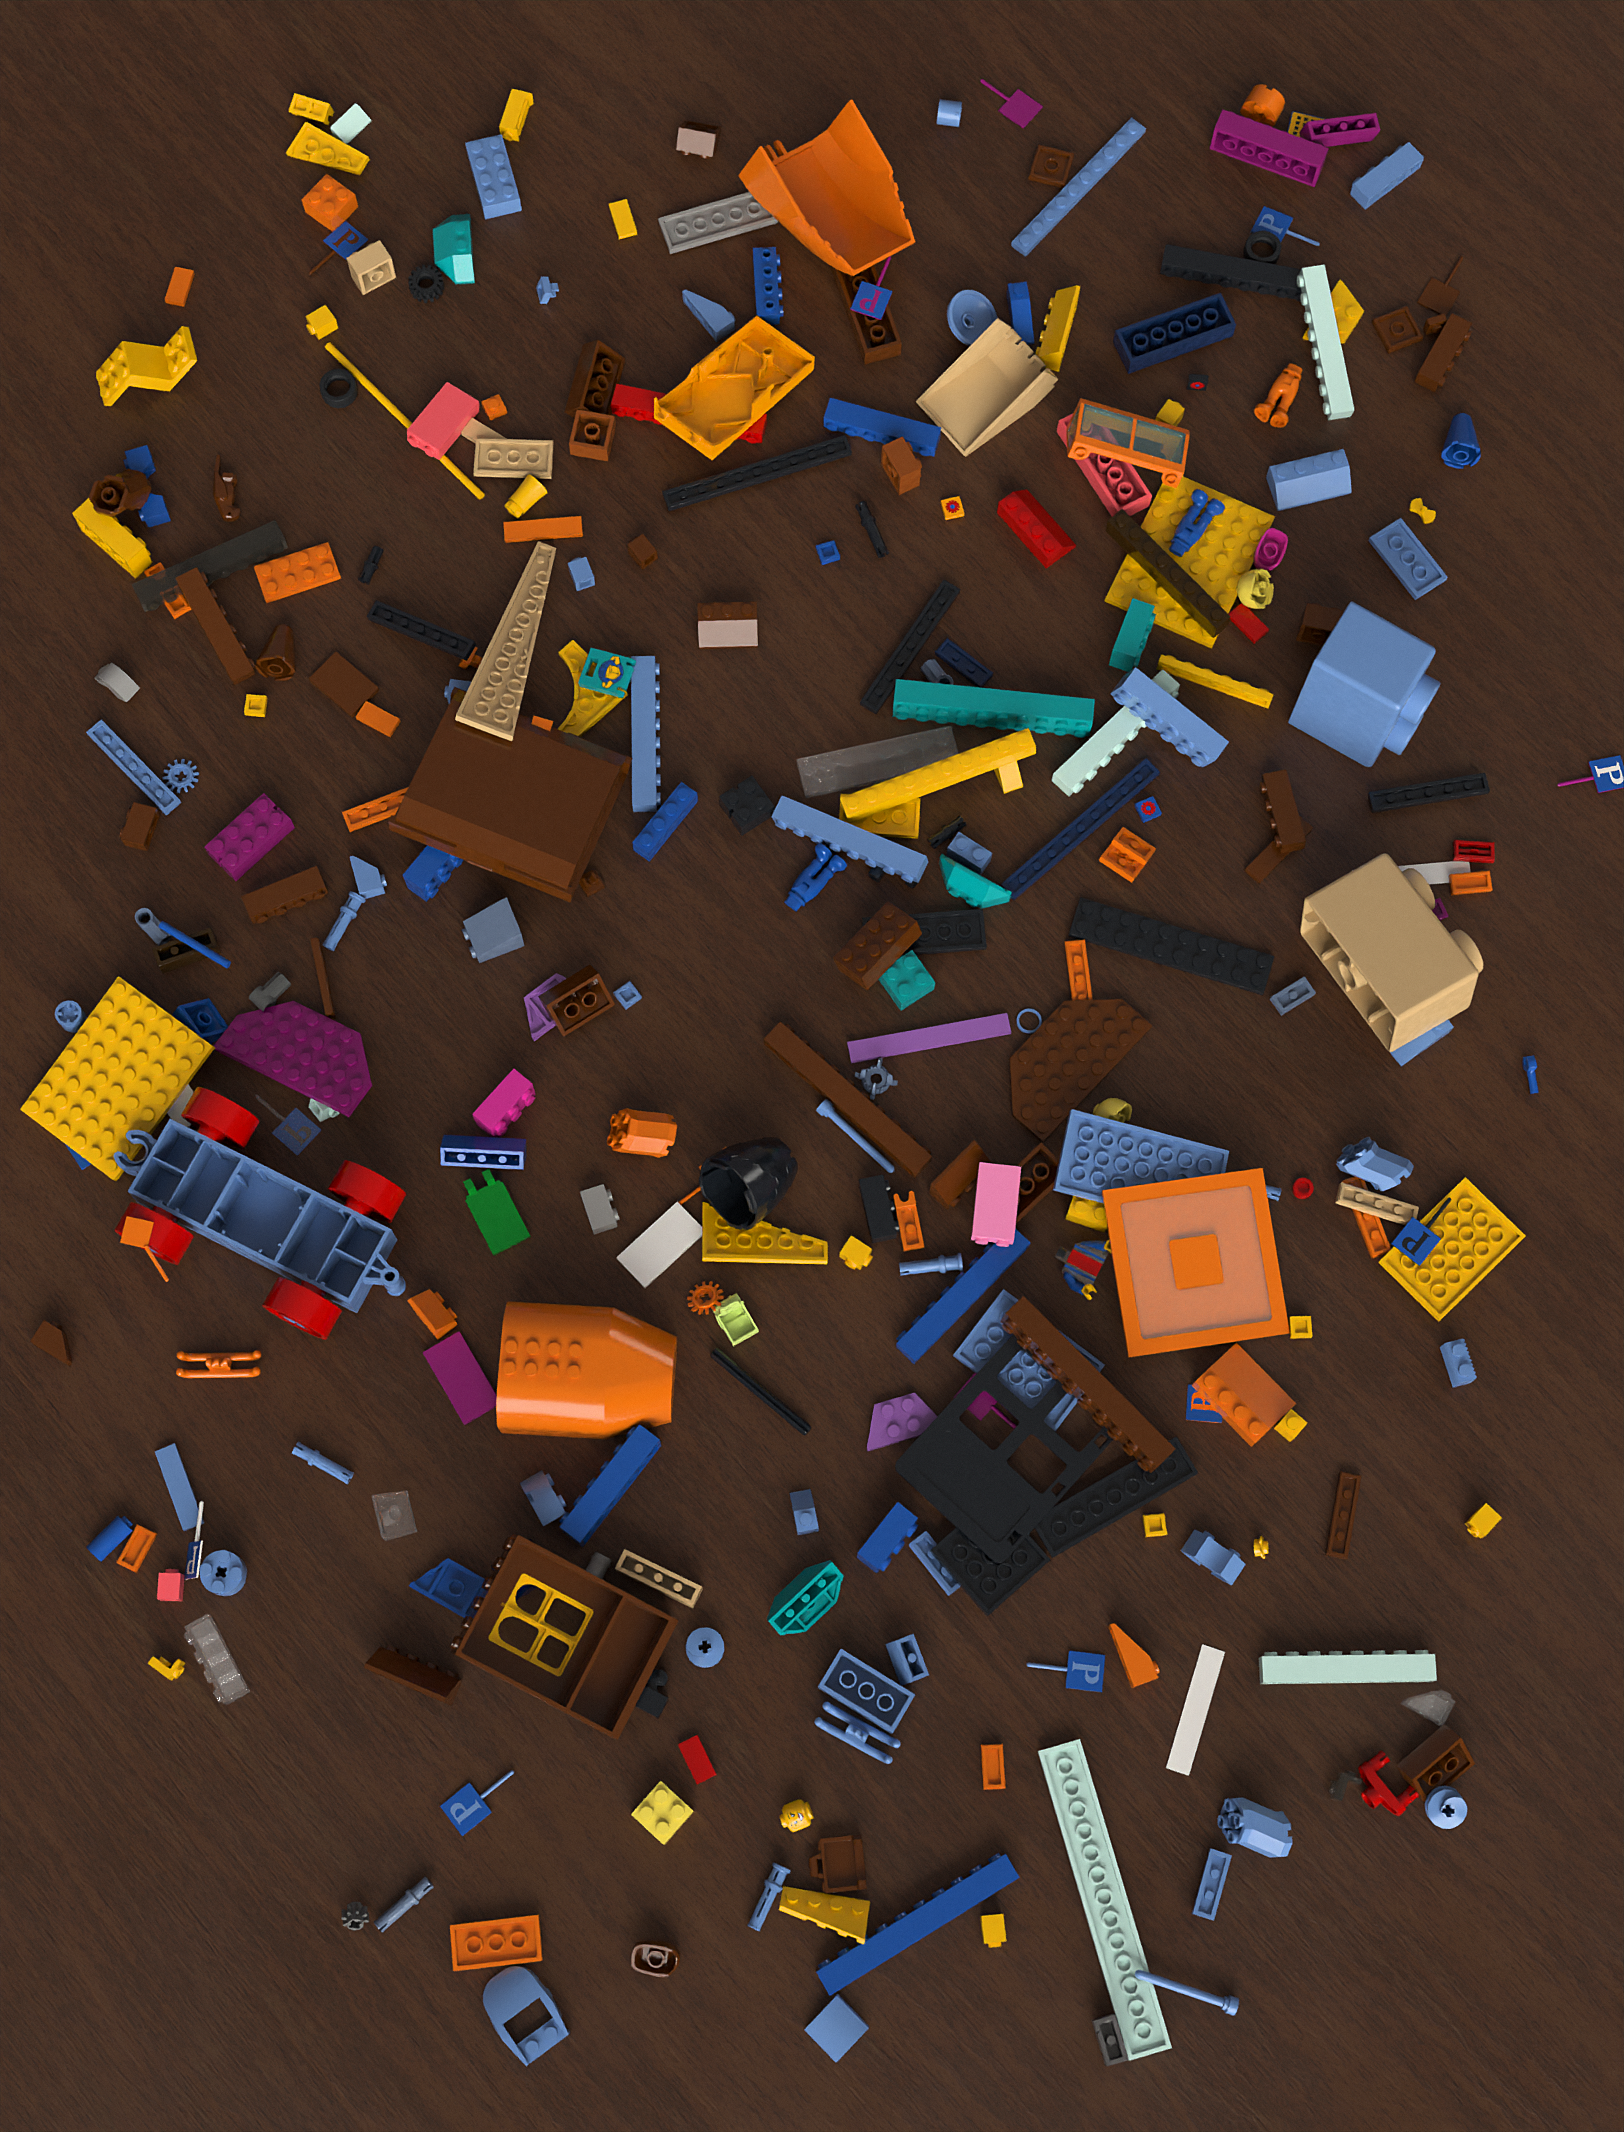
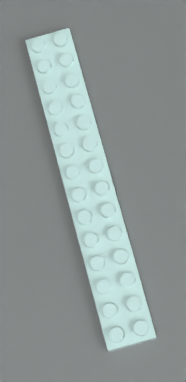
(1104, 1899)

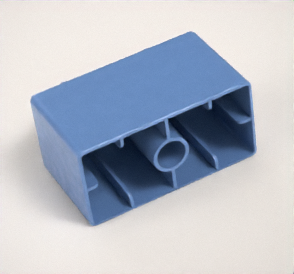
(1366, 687)

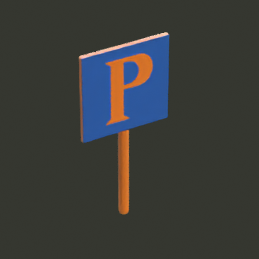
(1199, 1409)

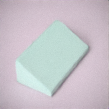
(350, 124)

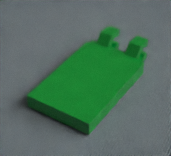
(495, 1214)

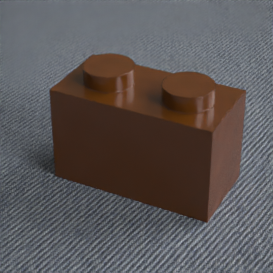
(139, 826)

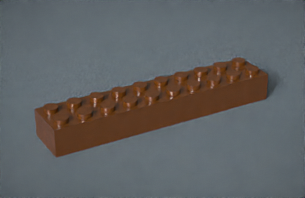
(1087, 1385)

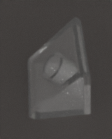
(394, 1514)

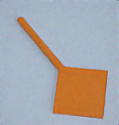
(137, 1233)

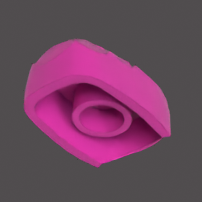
(1270, 550)

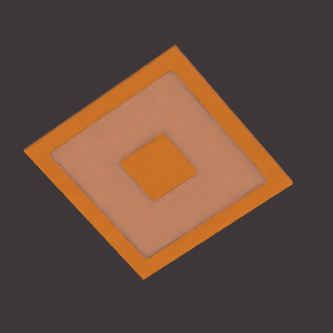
(1195, 1262)

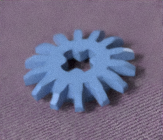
(175, 770)

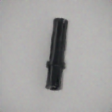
(868, 522)

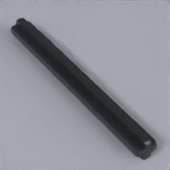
(760, 1391)

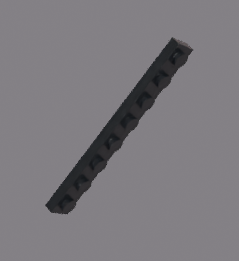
(910, 646)

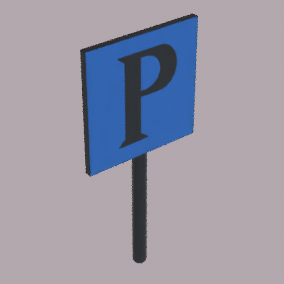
(1416, 1239)

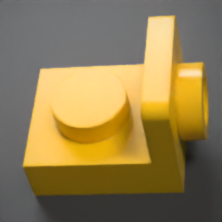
(163, 1665)

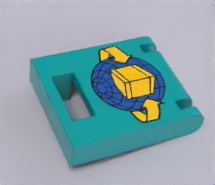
(610, 673)

